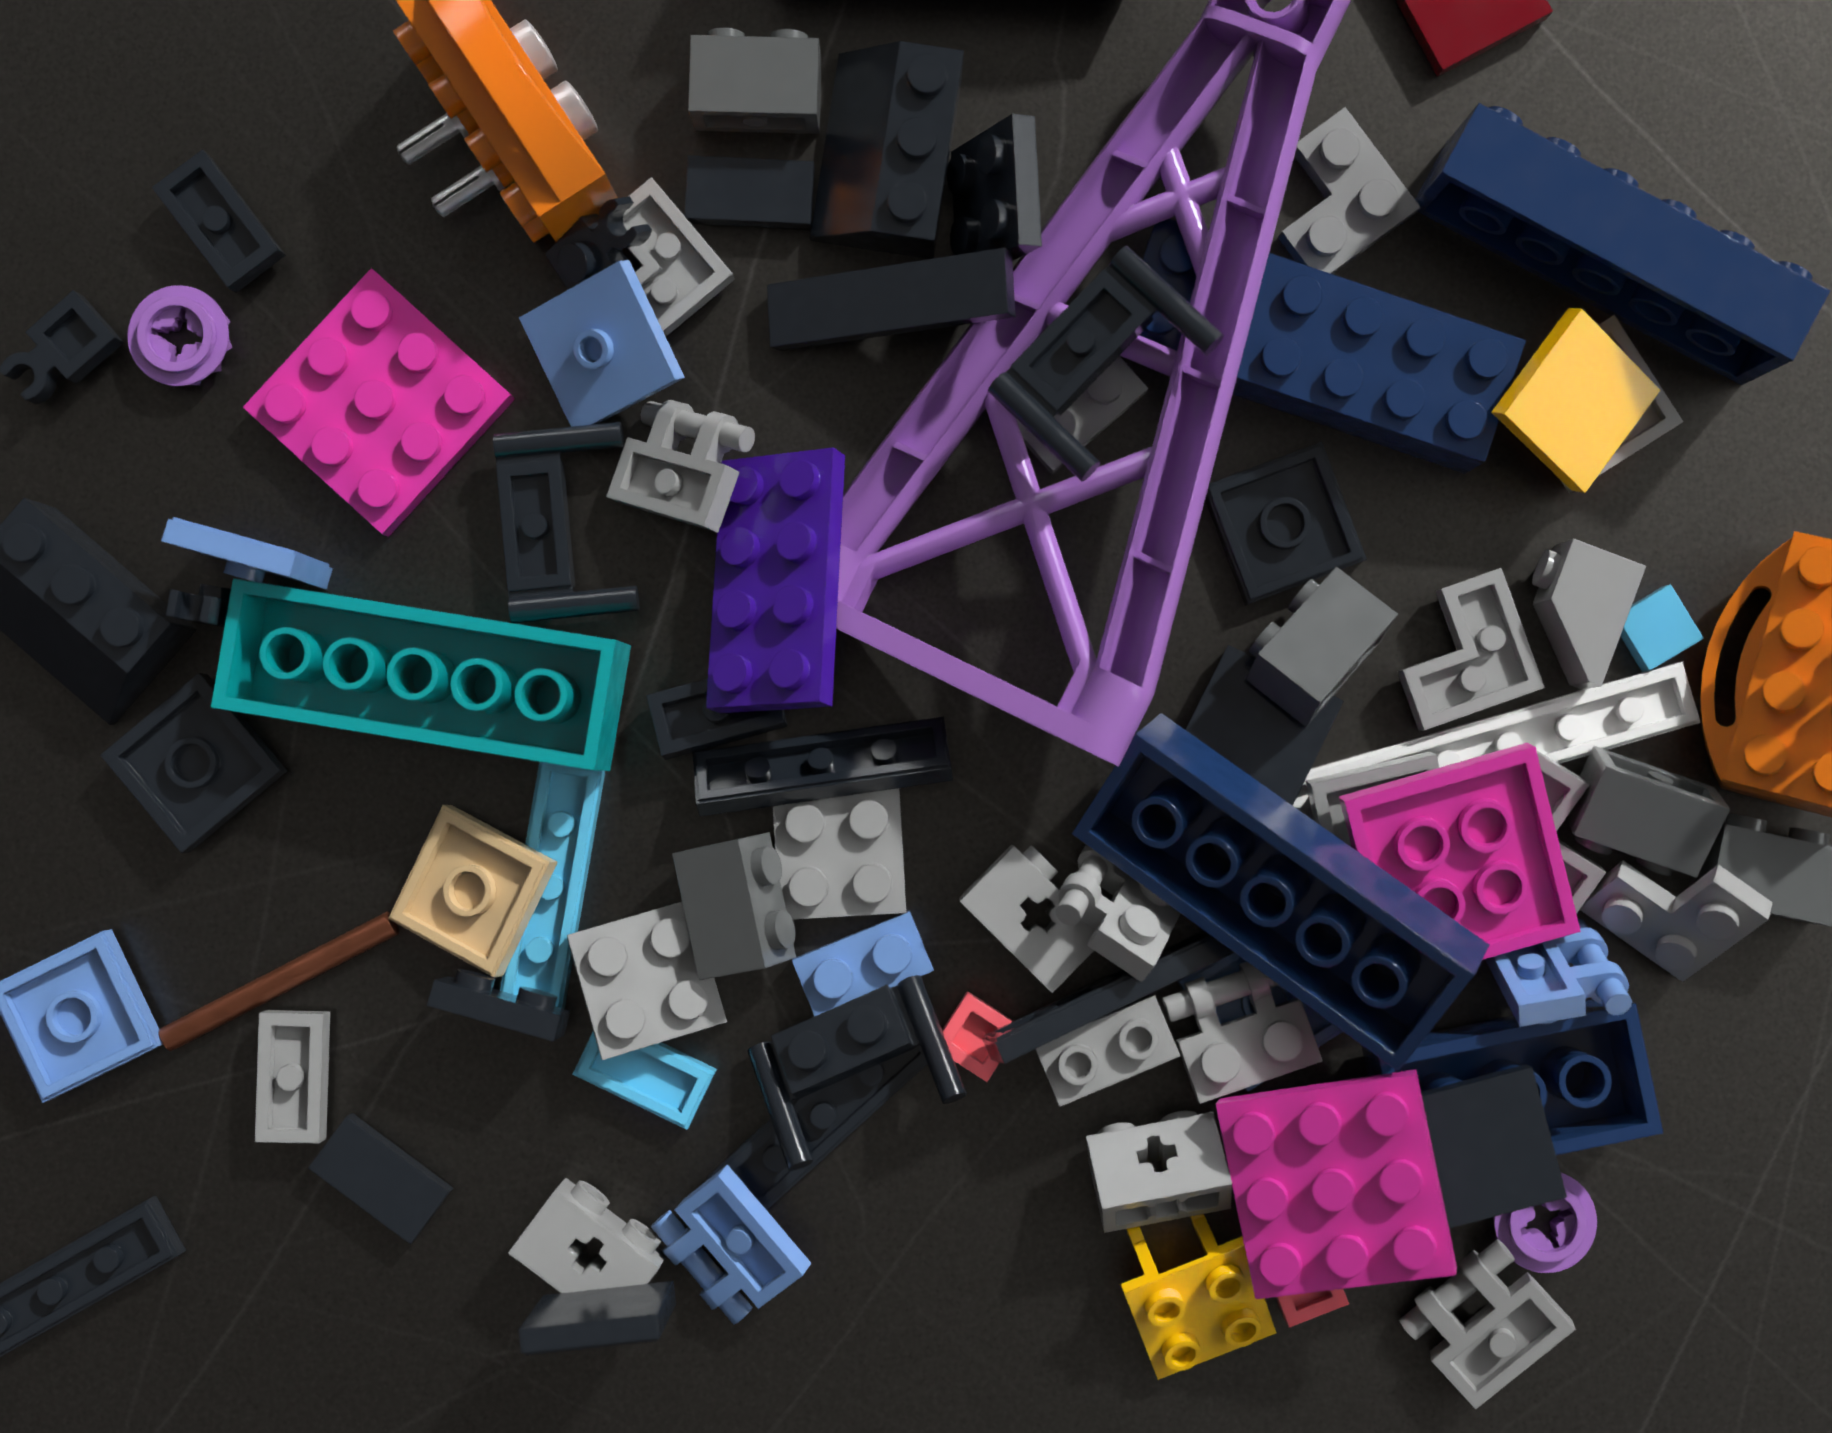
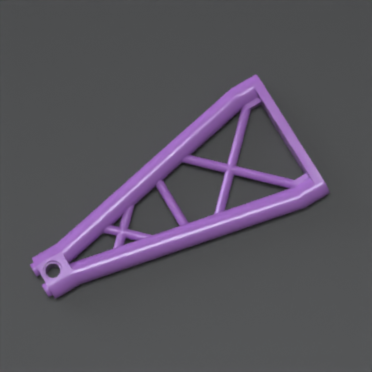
(1229, 261)

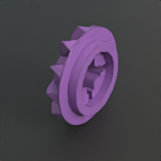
(166, 312)
(1571, 1232)

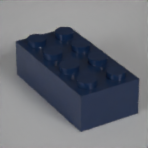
(1586, 1070)

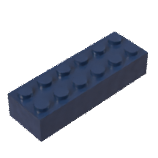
(1620, 246)
(1359, 358)
(1280, 891)

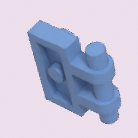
(1546, 989)
(739, 1236)

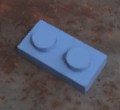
(862, 963)

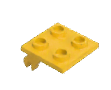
(1198, 1306)

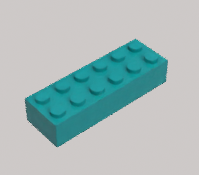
(421, 675)

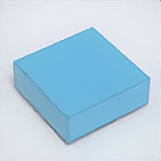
(1658, 628)

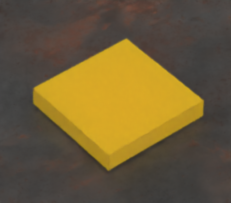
(1576, 400)

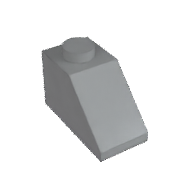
(1584, 606)

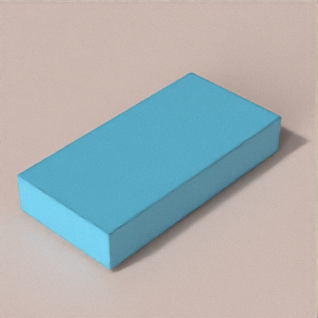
(651, 1078)

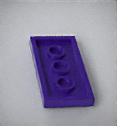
(777, 584)

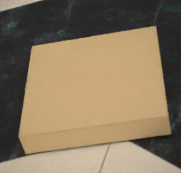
(472, 890)

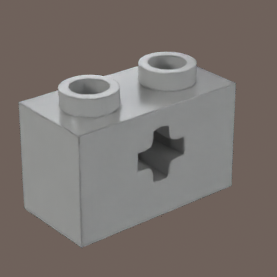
(996, 901)
(1108, 1050)
(1135, 1195)
(567, 1222)

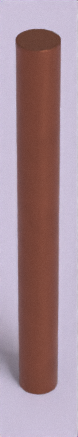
(278, 981)

